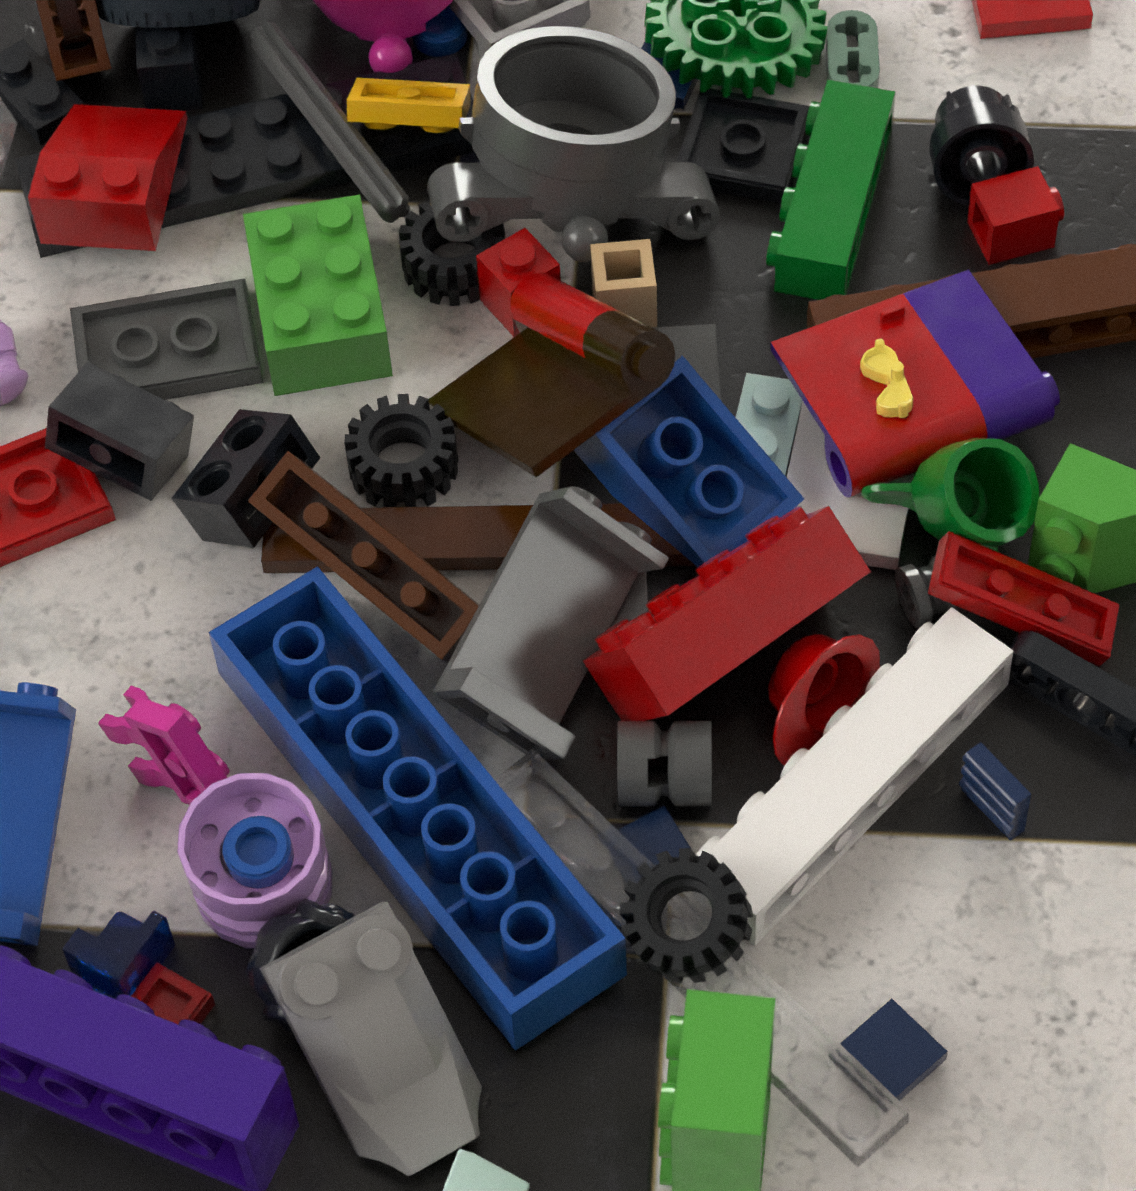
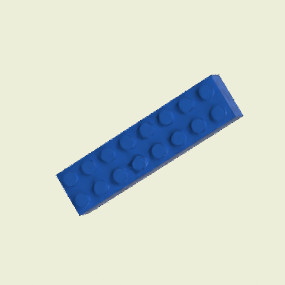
(420, 808)

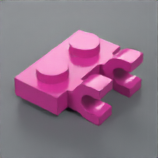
(172, 741)

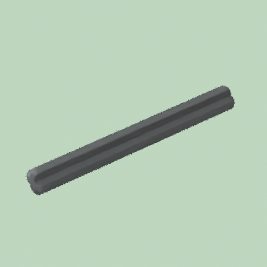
(330, 122)

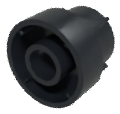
(977, 140)

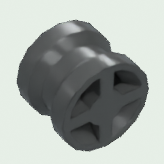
(912, 589)

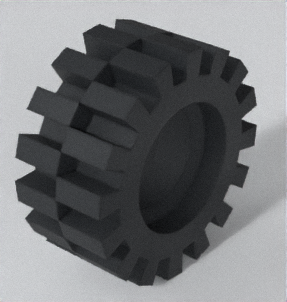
(435, 273)
(396, 425)
(663, 882)

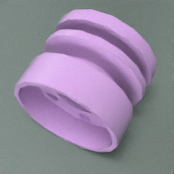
(224, 904)

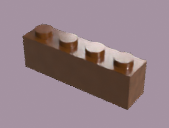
(366, 555)

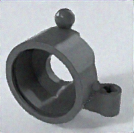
(571, 136)

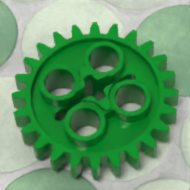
(737, 41)

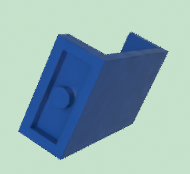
(33, 769)

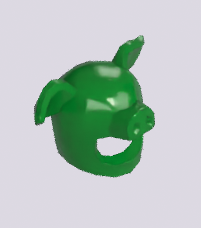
(971, 489)

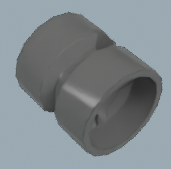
(689, 763)

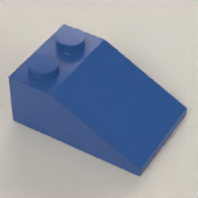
(689, 468)

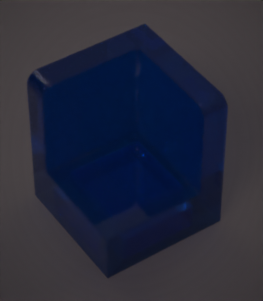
(120, 954)

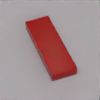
(1023, 597)

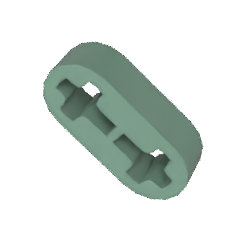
(861, 58)

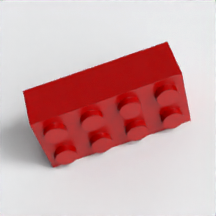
(724, 613)

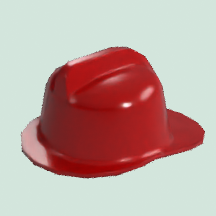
(813, 683)

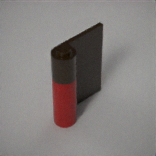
(557, 378)

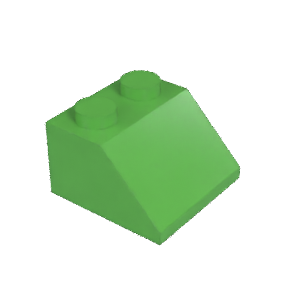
(1087, 522)

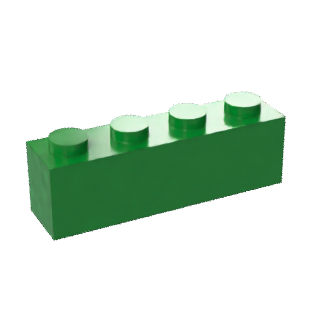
(833, 190)

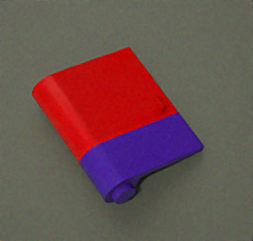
(958, 361)

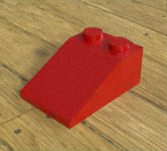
(107, 177)

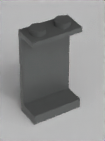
(542, 619)

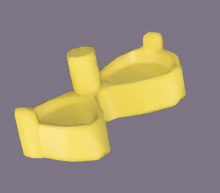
(884, 367)

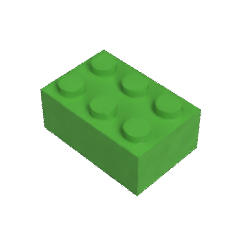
(317, 295)
(717, 1093)

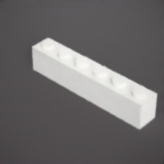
(860, 765)

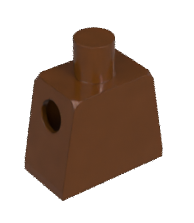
(70, 23)

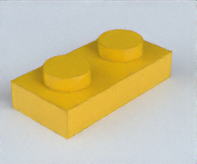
(402, 102)

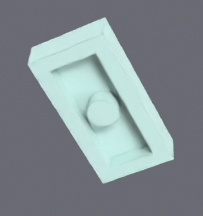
(770, 414)

